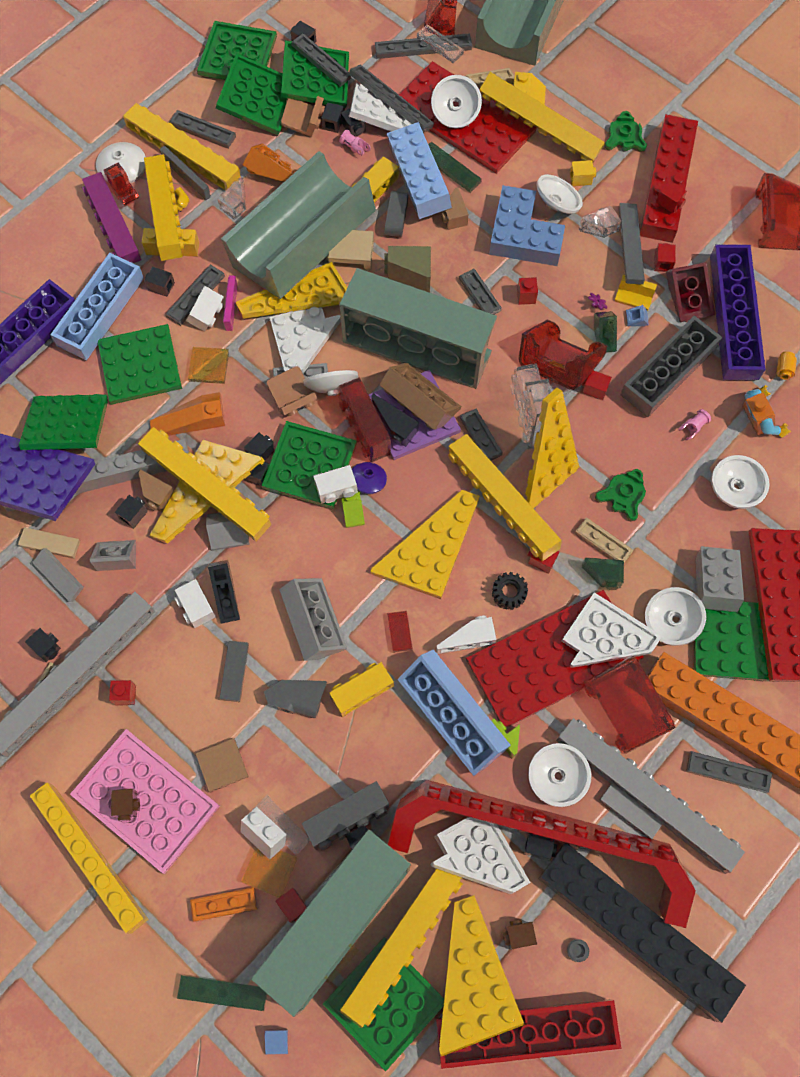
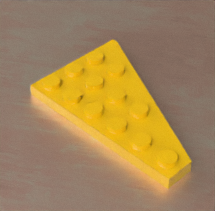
(553, 450)
(185, 504)
(431, 550)
(477, 990)

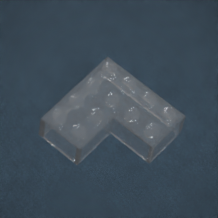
(529, 393)

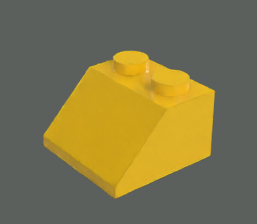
(530, 85)

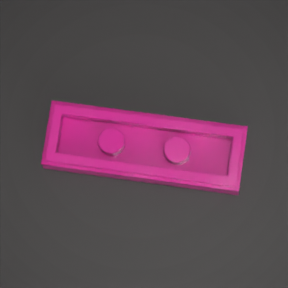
(230, 303)

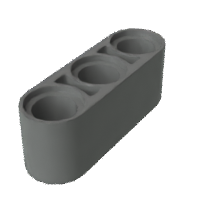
(396, 213)

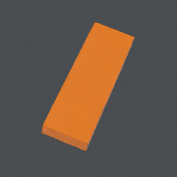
(223, 904)

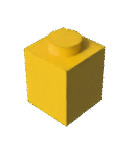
(582, 173)

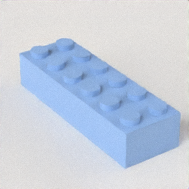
(419, 170)
(97, 306)
(453, 712)

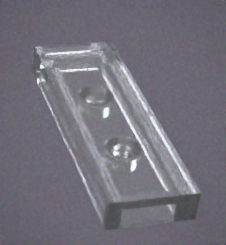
(440, 43)
(295, 837)

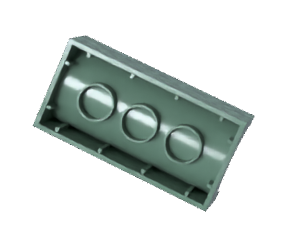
(516, 27)
(297, 226)
(416, 327)
(331, 923)

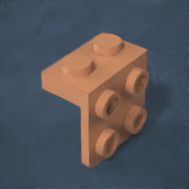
(302, 116)
(290, 391)

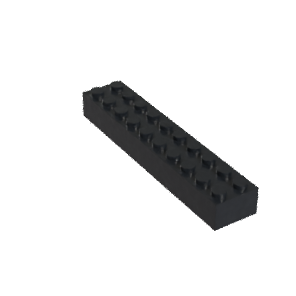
(642, 933)

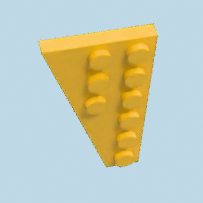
(317, 289)

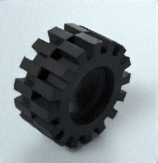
(505, 601)

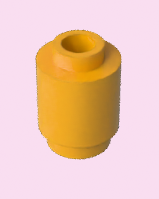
(786, 365)

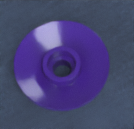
(369, 483)

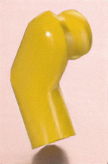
(182, 200)

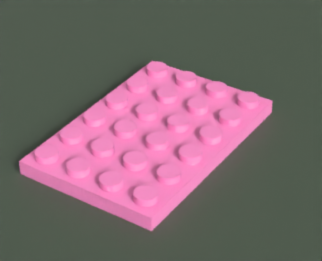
(169, 803)

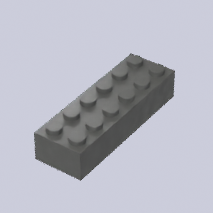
(670, 366)

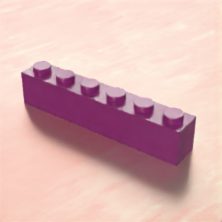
(110, 217)

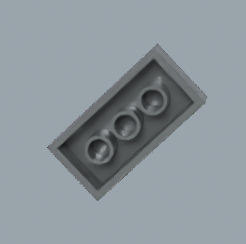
(346, 815)

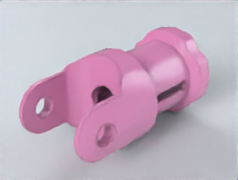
(354, 143)
(696, 422)

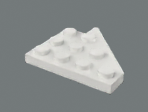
(374, 111)
(302, 335)
(608, 634)
(480, 854)

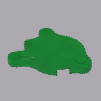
(625, 133)
(625, 493)

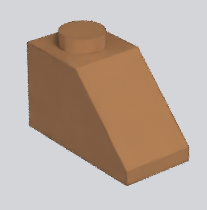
(457, 215)
(155, 491)

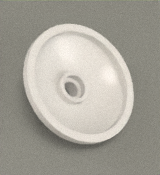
(458, 89)
(129, 157)
(559, 194)
(329, 381)
(744, 473)
(676, 603)
(570, 764)

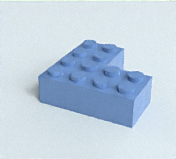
(521, 237)

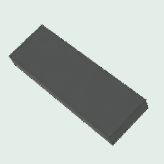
(479, 292)
(480, 434)
(234, 671)

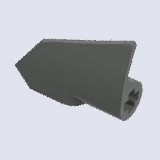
(296, 696)

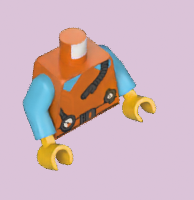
(761, 414)

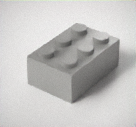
(719, 578)

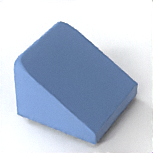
(637, 316)
(276, 1042)

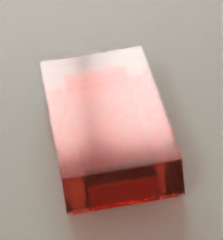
(399, 631)

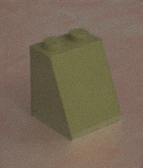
(409, 265)

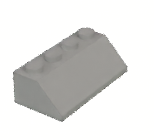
(312, 618)

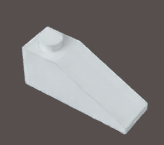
(472, 635)

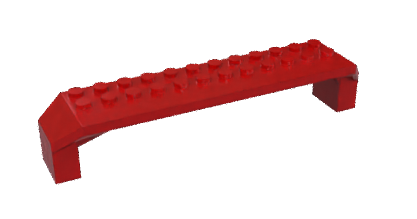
(433, 796)

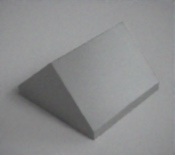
(224, 533)
(114, 555)

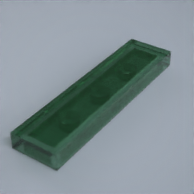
(454, 168)
(222, 993)

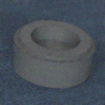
(578, 950)

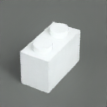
(205, 308)
(335, 484)
(195, 604)
(263, 833)

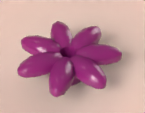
(597, 302)

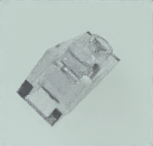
(233, 199)
(601, 223)

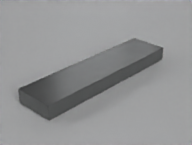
(321, 59)
(203, 129)
(186, 173)
(181, 309)
(729, 772)

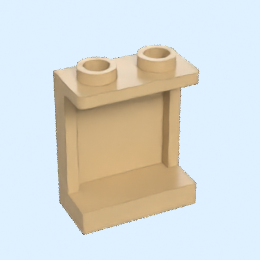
(354, 249)

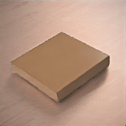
(222, 765)

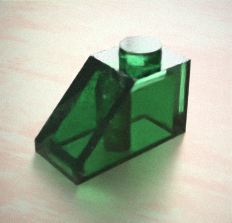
(606, 329)
(605, 572)

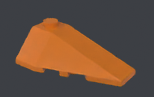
(266, 162)
(195, 415)

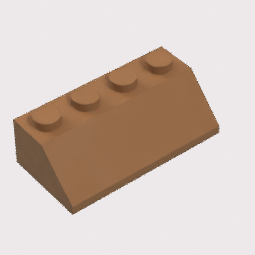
(419, 395)

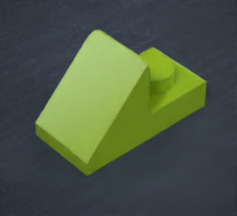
(353, 511)
(512, 737)

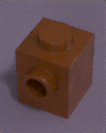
(124, 804)
(519, 935)

